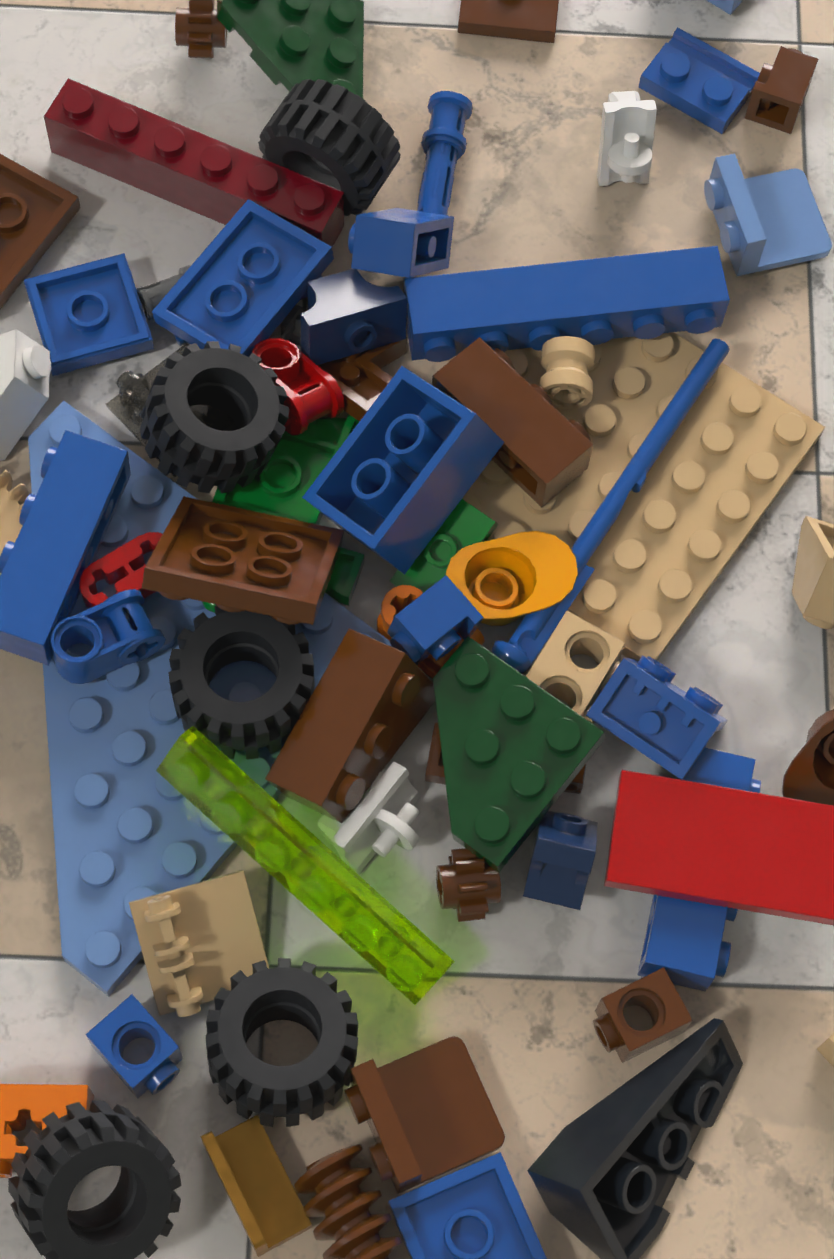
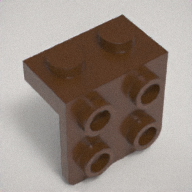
(424, 1113)

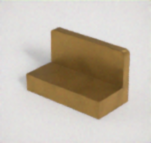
(257, 1185)

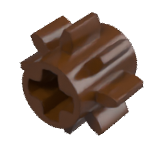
(199, 29)
(467, 885)

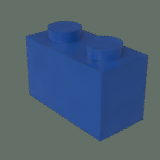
(401, 242)

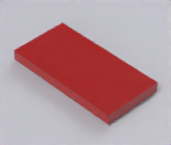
(722, 847)

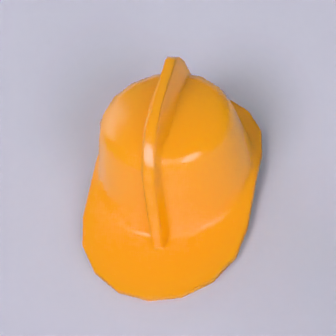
(514, 575)

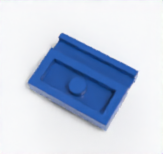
(699, 80)

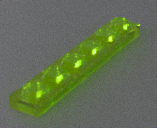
(304, 865)

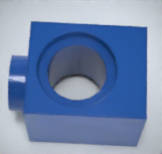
(122, 1026)

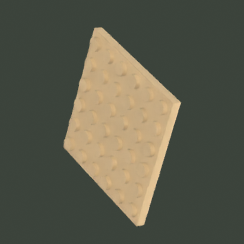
(696, 498)

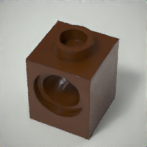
(656, 996)

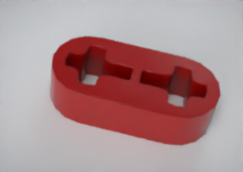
(120, 567)

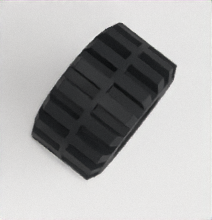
(333, 140)
(226, 382)
(231, 639)
(273, 996)
(68, 1152)

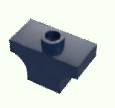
(350, 317)
(561, 859)

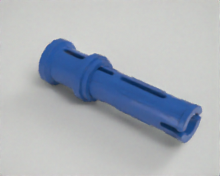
(443, 147)

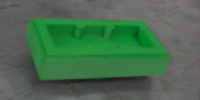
(461, 528)

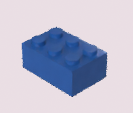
(404, 469)

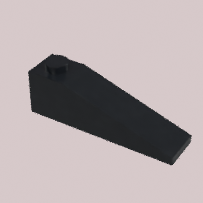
(624, 1154)

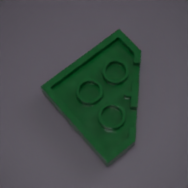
(301, 38)
(503, 751)

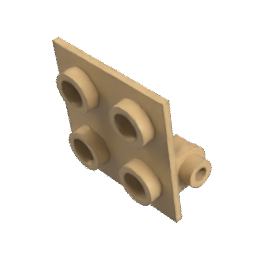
(197, 941)

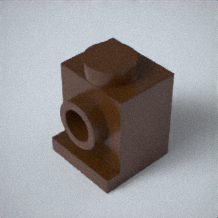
(781, 90)

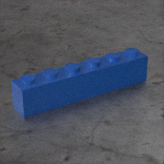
(576, 298)

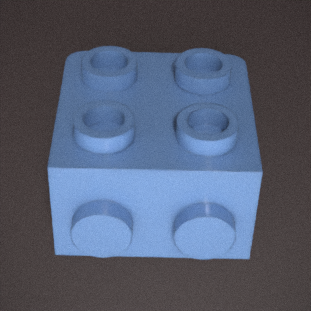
(765, 217)

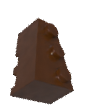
(351, 726)

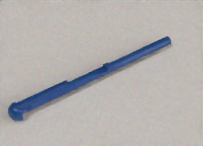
(539, 625)

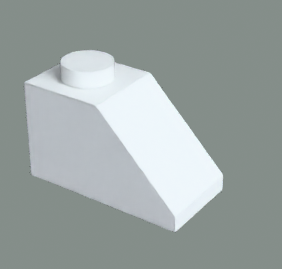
(23, 386)

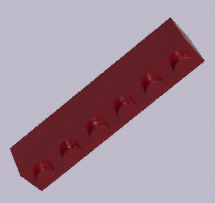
(184, 163)

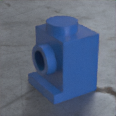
(433, 622)

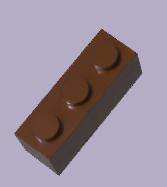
(540, 445)

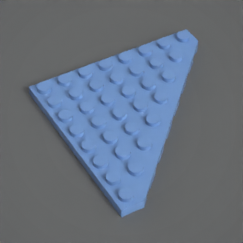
(114, 816)

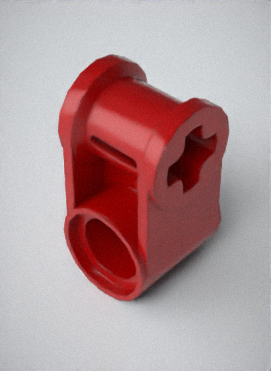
(308, 388)

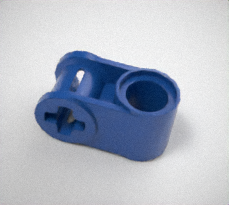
(114, 630)

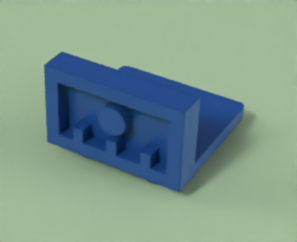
(657, 715)

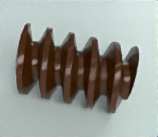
(345, 1208)

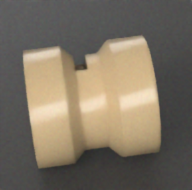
(567, 369)

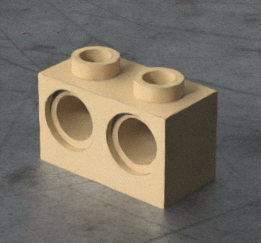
(565, 680)

